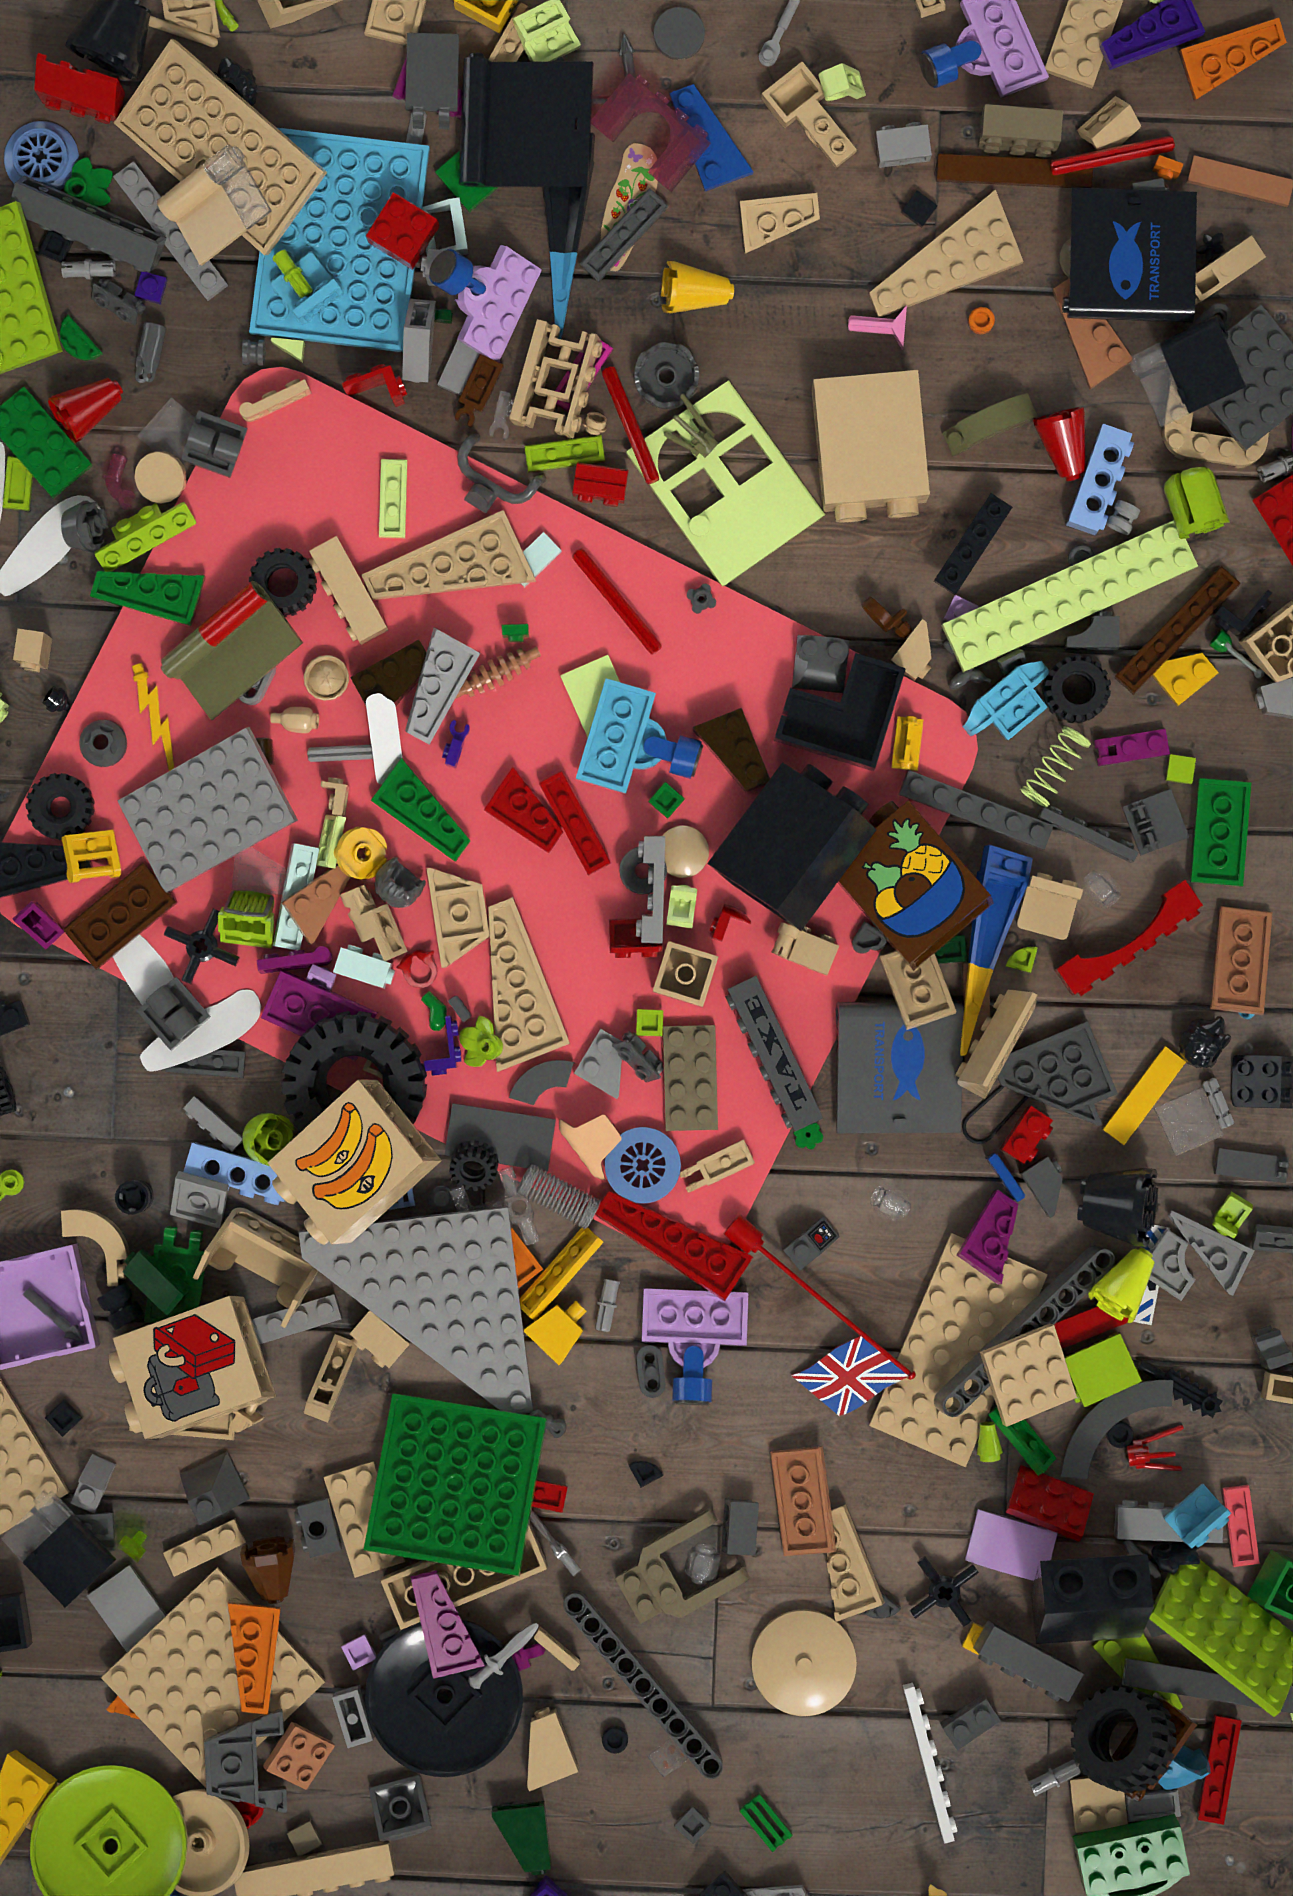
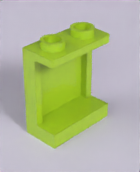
(1101, 1370)

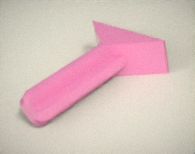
(880, 325)

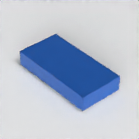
(1006, 1177)

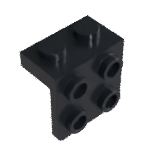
(1262, 1081)

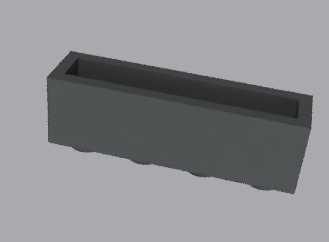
(1027, 1661)

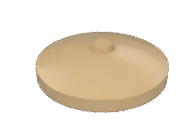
(803, 1662)
(214, 1843)

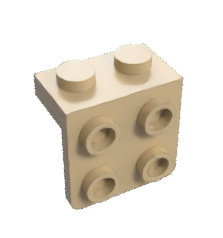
(1049, 906)

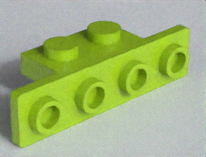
(142, 533)

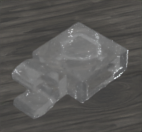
(503, 410)

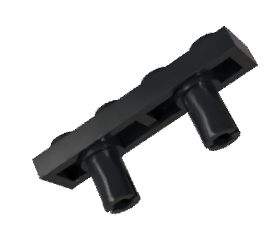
(973, 544)

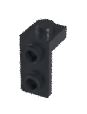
(1228, 621)

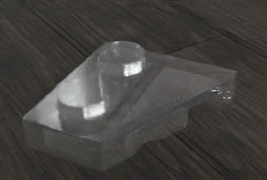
(257, 873)

